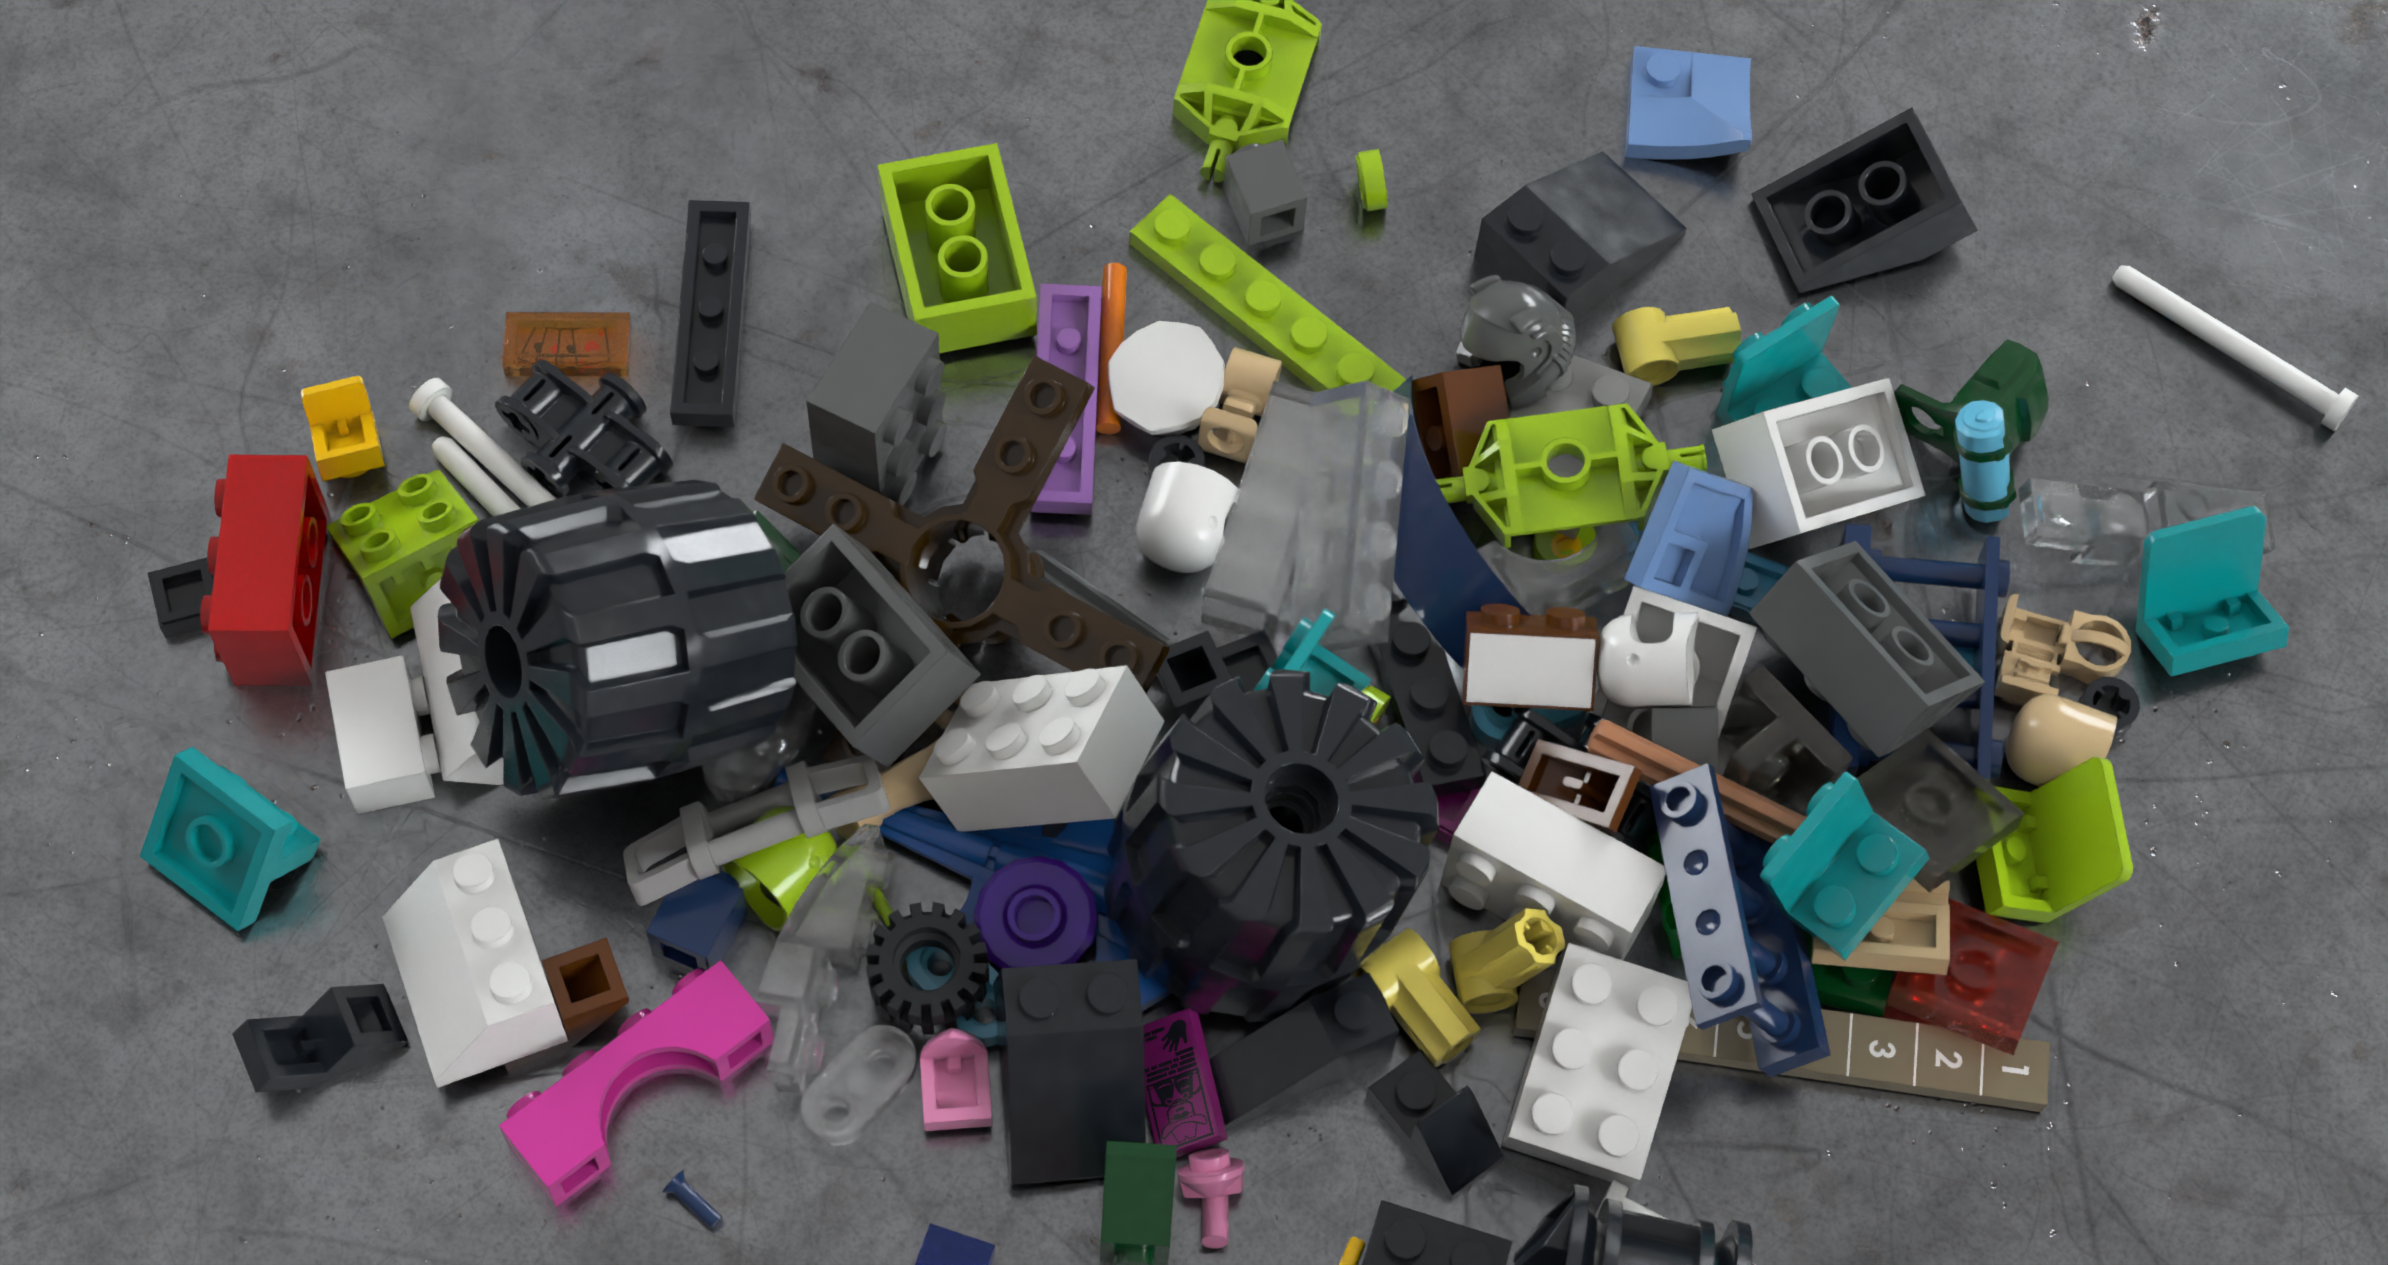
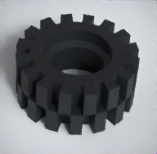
(920, 930)

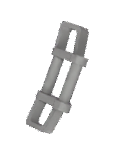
(700, 829)

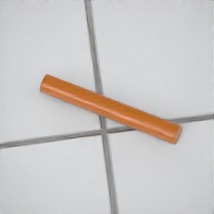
(1111, 336)

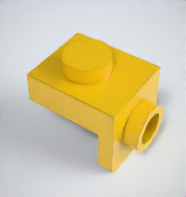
(342, 428)

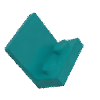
(1782, 365)
(1840, 867)

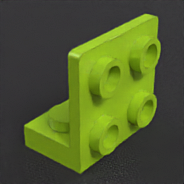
(402, 543)

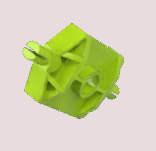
(1239, 103)
(1523, 497)

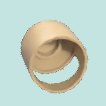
(2056, 736)

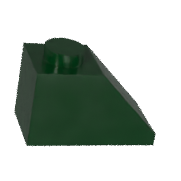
(1137, 1203)

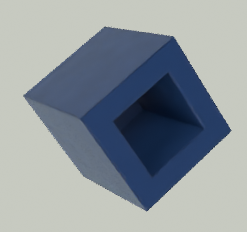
(698, 922)

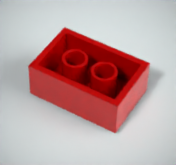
(267, 570)

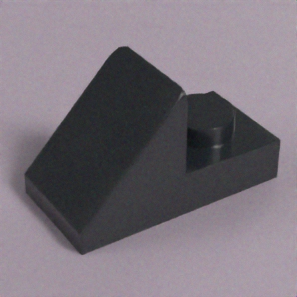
(1437, 1123)

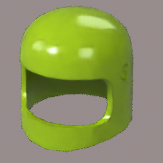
(782, 869)

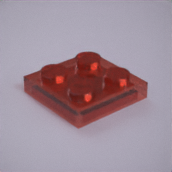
(1988, 982)

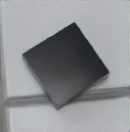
(179, 594)

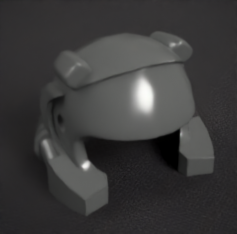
(1517, 325)

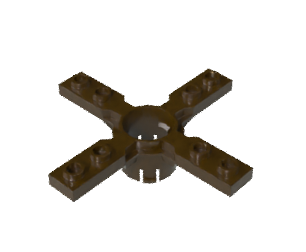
(1004, 492)

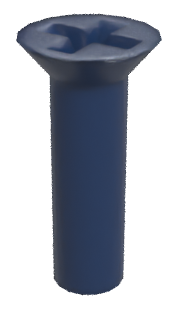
(693, 1200)

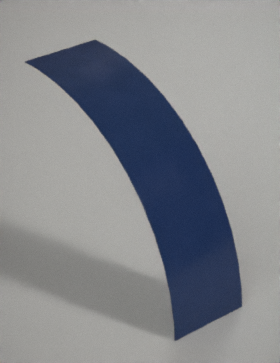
(1434, 556)

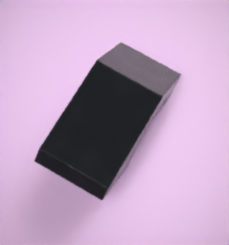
(1198, 666)
(331, 1038)

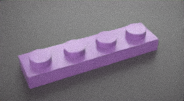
(1071, 342)

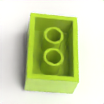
(958, 247)

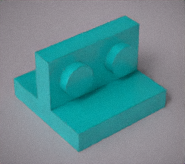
(222, 838)

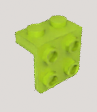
(2064, 849)

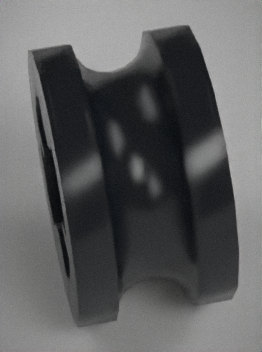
(1175, 446)
(2122, 698)

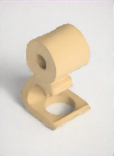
(1245, 394)

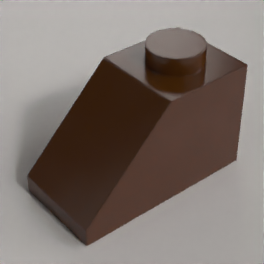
(1453, 412)

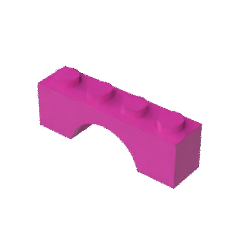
(702, 1028)

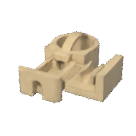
(2043, 642)

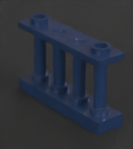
(1991, 581)
(1730, 931)

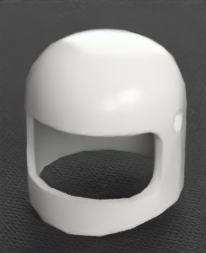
(1184, 516)
(1647, 673)

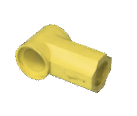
(1660, 345)
(1497, 961)
(1419, 999)

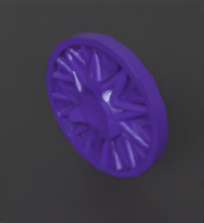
(1036, 914)

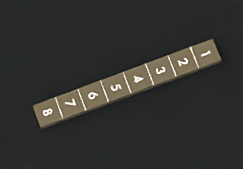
(1864, 1054)

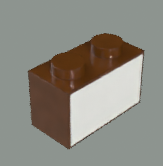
(1530, 659)

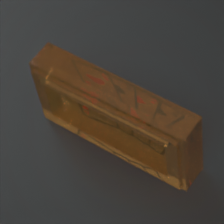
(572, 341)

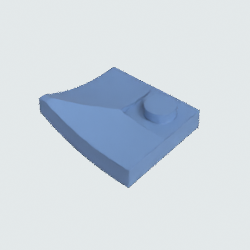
(1687, 105)
(1695, 539)

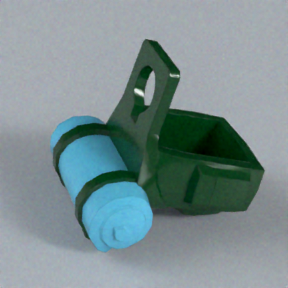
(1984, 425)

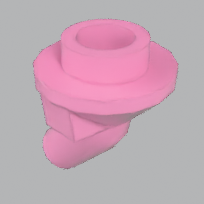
(1213, 1177)

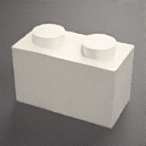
(381, 734)

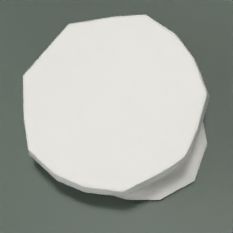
(1166, 378)

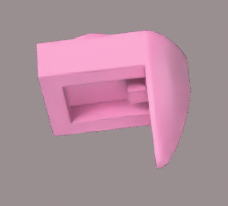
(955, 1081)

